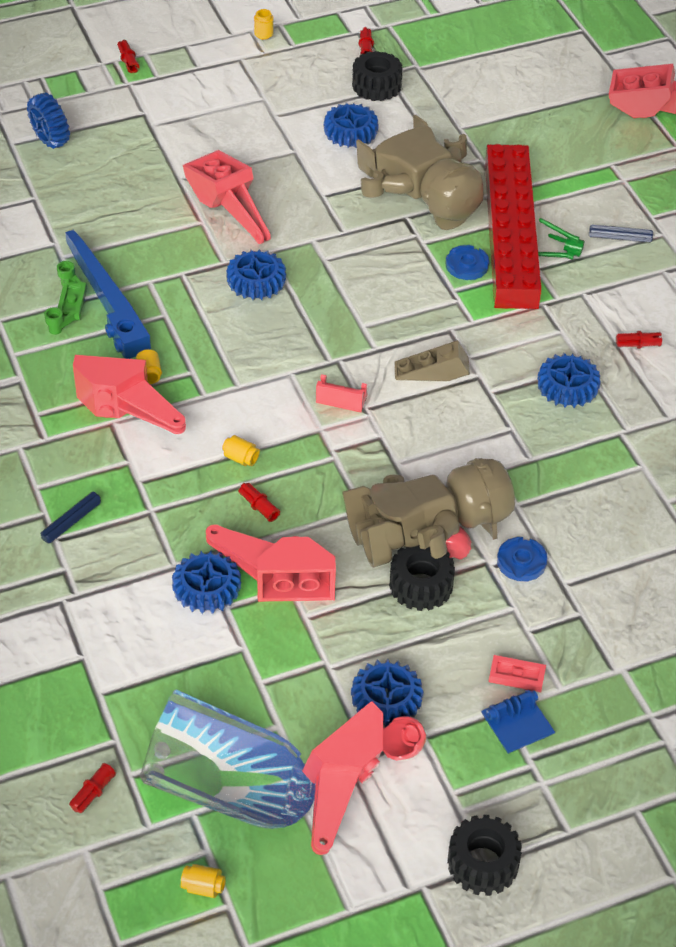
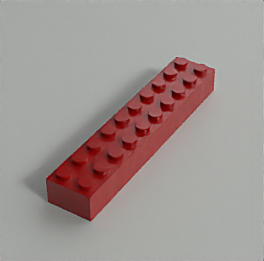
(512, 227)

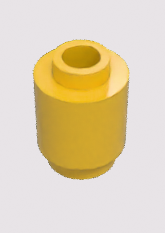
(263, 24)
(152, 363)
(240, 450)
(203, 880)

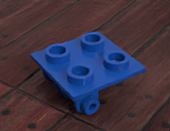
(518, 721)

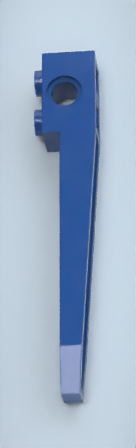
(122, 321)

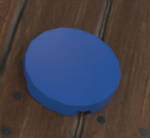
(467, 263)
(522, 559)

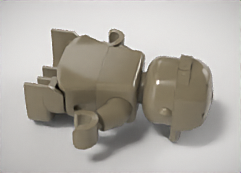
(423, 168)
(427, 510)

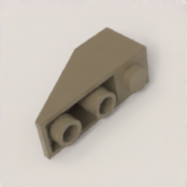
(436, 364)

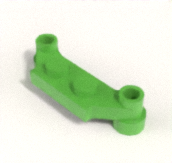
(70, 301)

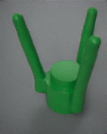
(573, 243)

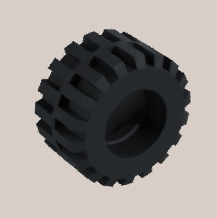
(377, 76)
(421, 591)
(489, 835)

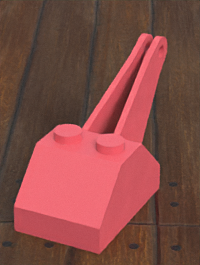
(644, 90)
(225, 181)
(121, 387)
(284, 570)
(337, 766)

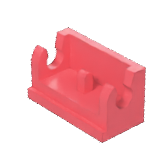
(340, 396)

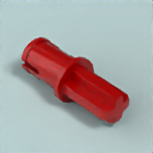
(366, 41)
(128, 56)
(638, 339)
(259, 502)
(92, 788)

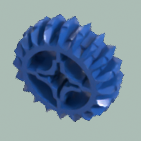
(48, 120)
(349, 123)
(256, 274)
(582, 375)
(219, 590)
(403, 689)

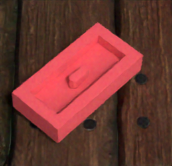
(517, 673)

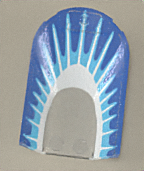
(227, 764)

